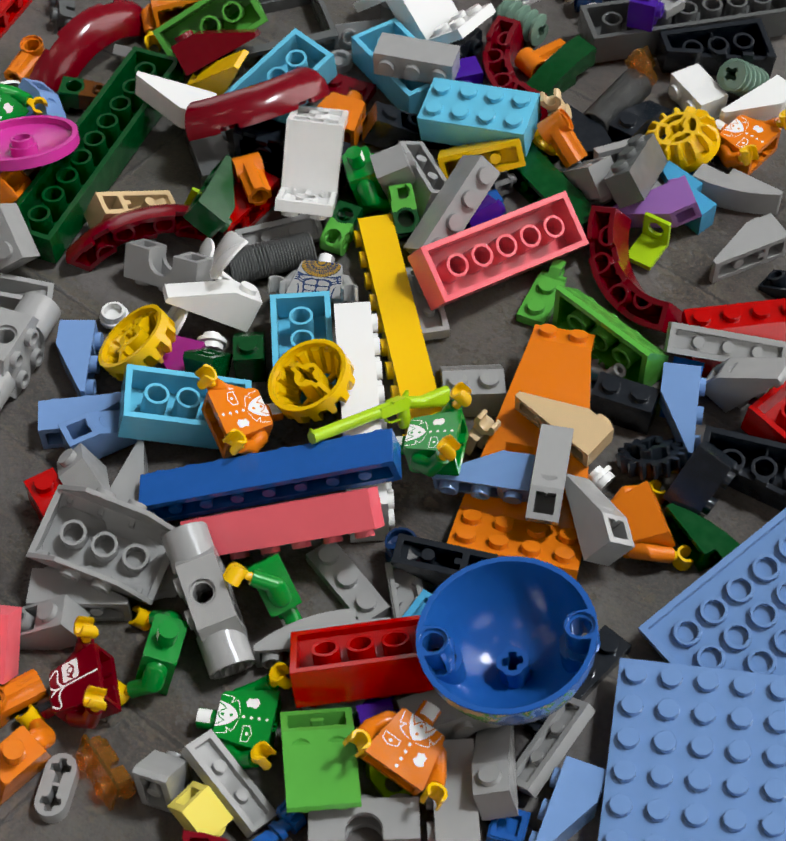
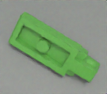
(539, 302)

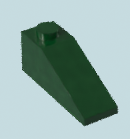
(214, 201)

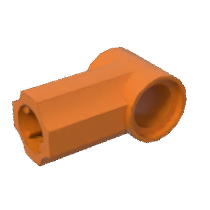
(531, 60)
(24, 62)
(558, 132)
(251, 174)
(20, 693)

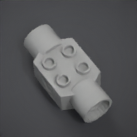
(23, 341)
(219, 621)

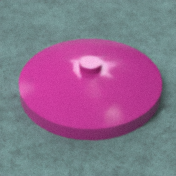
(36, 141)

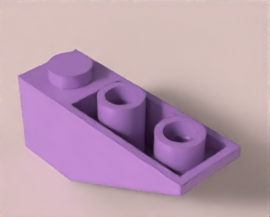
(670, 201)

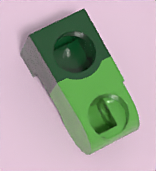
(403, 209)
(340, 228)

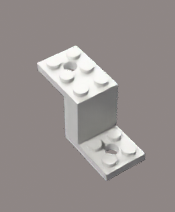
(434, 18)
(312, 162)

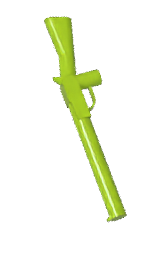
(397, 405)

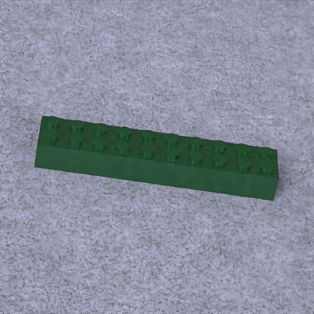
(109, 137)

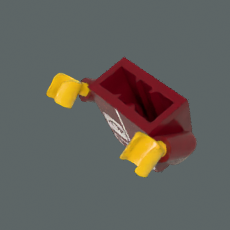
(85, 684)

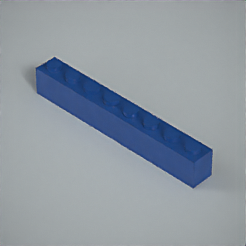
(272, 475)

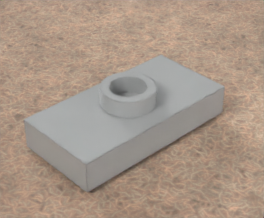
(402, 589)

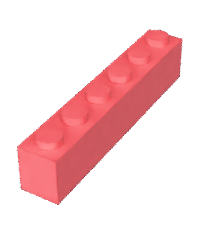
(295, 523)

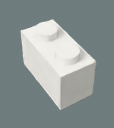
(697, 89)

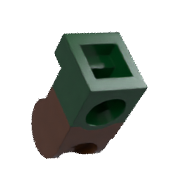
(77, 92)

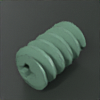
(532, 23)
(740, 76)

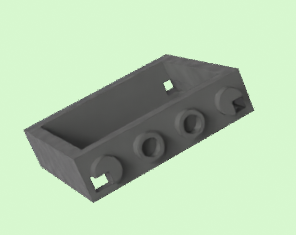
(326, 38)

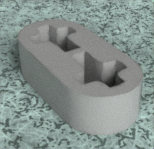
(64, 790)

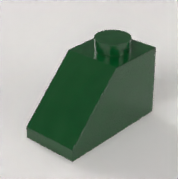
(250, 356)
(217, 359)

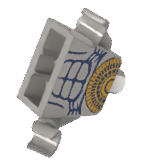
(316, 277)

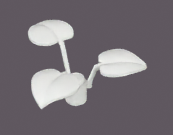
(224, 253)

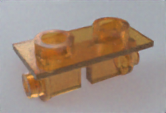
(643, 62)
(95, 759)

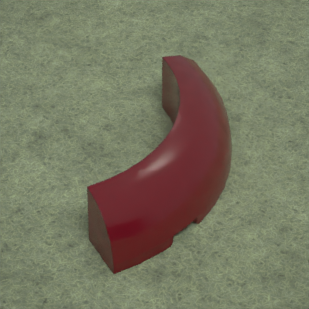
(86, 37)
(502, 45)
(254, 103)
(130, 225)
(613, 273)

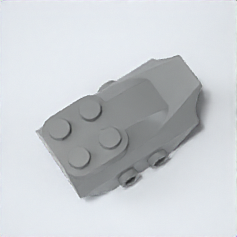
(106, 543)

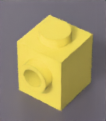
(200, 810)

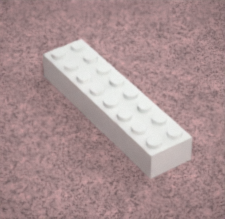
(356, 338)

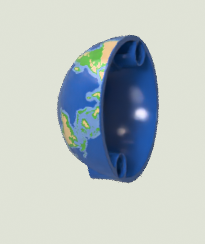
(508, 639)

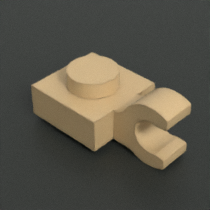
(554, 102)
(482, 429)

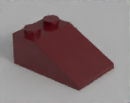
(206, 46)

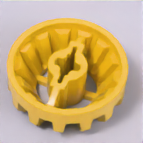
(689, 139)
(138, 340)
(304, 371)

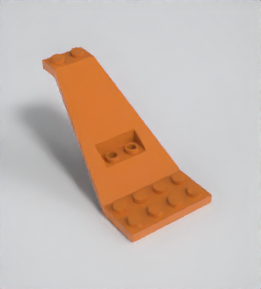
(555, 368)

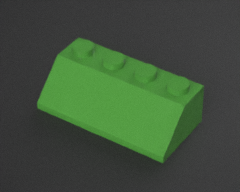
(211, 16)
(613, 338)

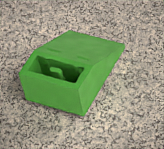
(316, 764)

